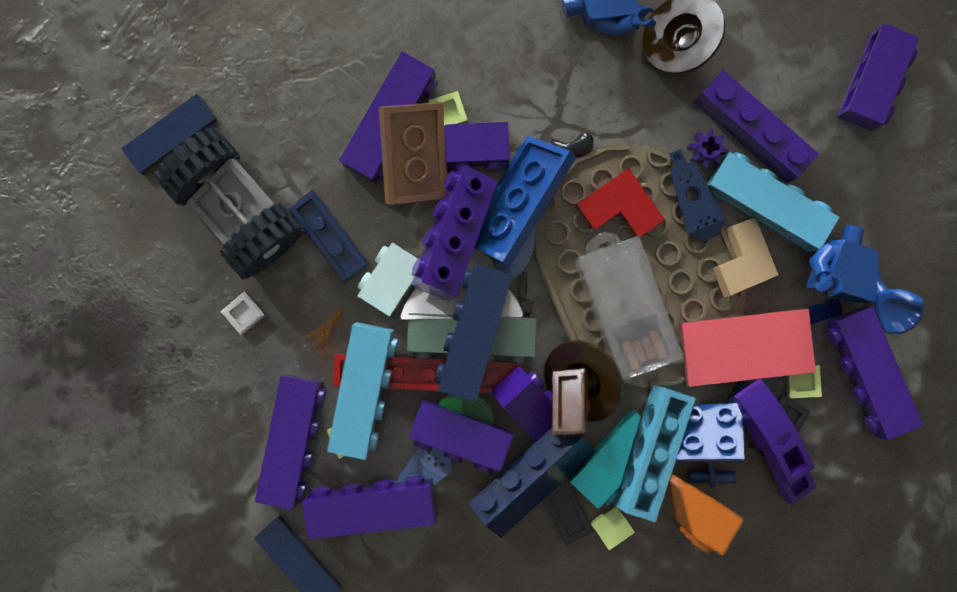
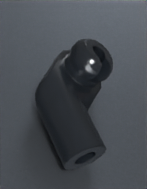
(579, 147)

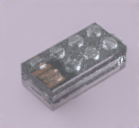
(627, 305)

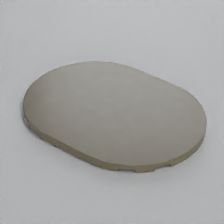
(677, 260)

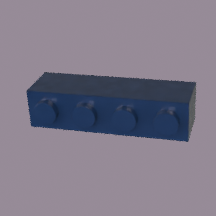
(474, 333)
(529, 480)

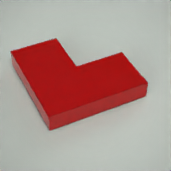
(625, 197)

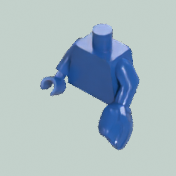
(610, 16)
(852, 274)

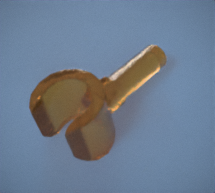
(325, 329)

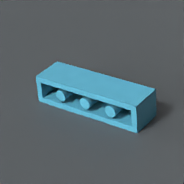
(772, 202)
(361, 391)

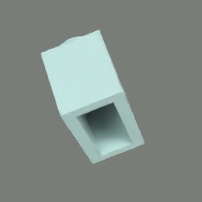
(389, 281)

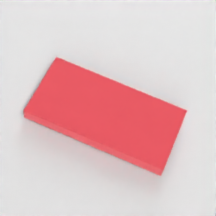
(747, 347)

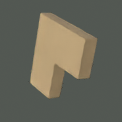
(752, 261)

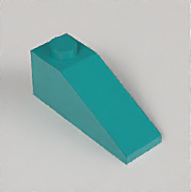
(604, 470)

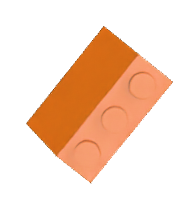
(701, 516)

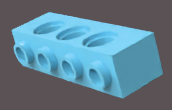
(654, 452)

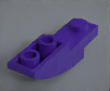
(778, 440)

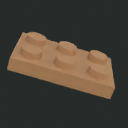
(413, 152)

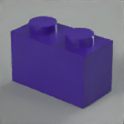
(477, 145)
(525, 402)

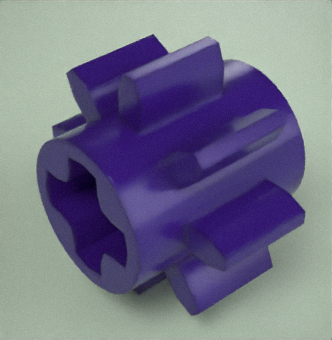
(700, 154)

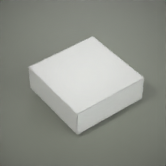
(243, 313)

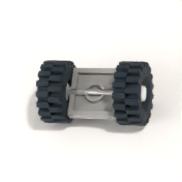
(229, 202)

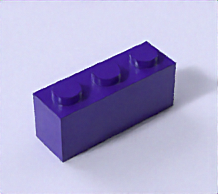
(879, 77)
(460, 436)

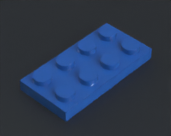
(522, 198)

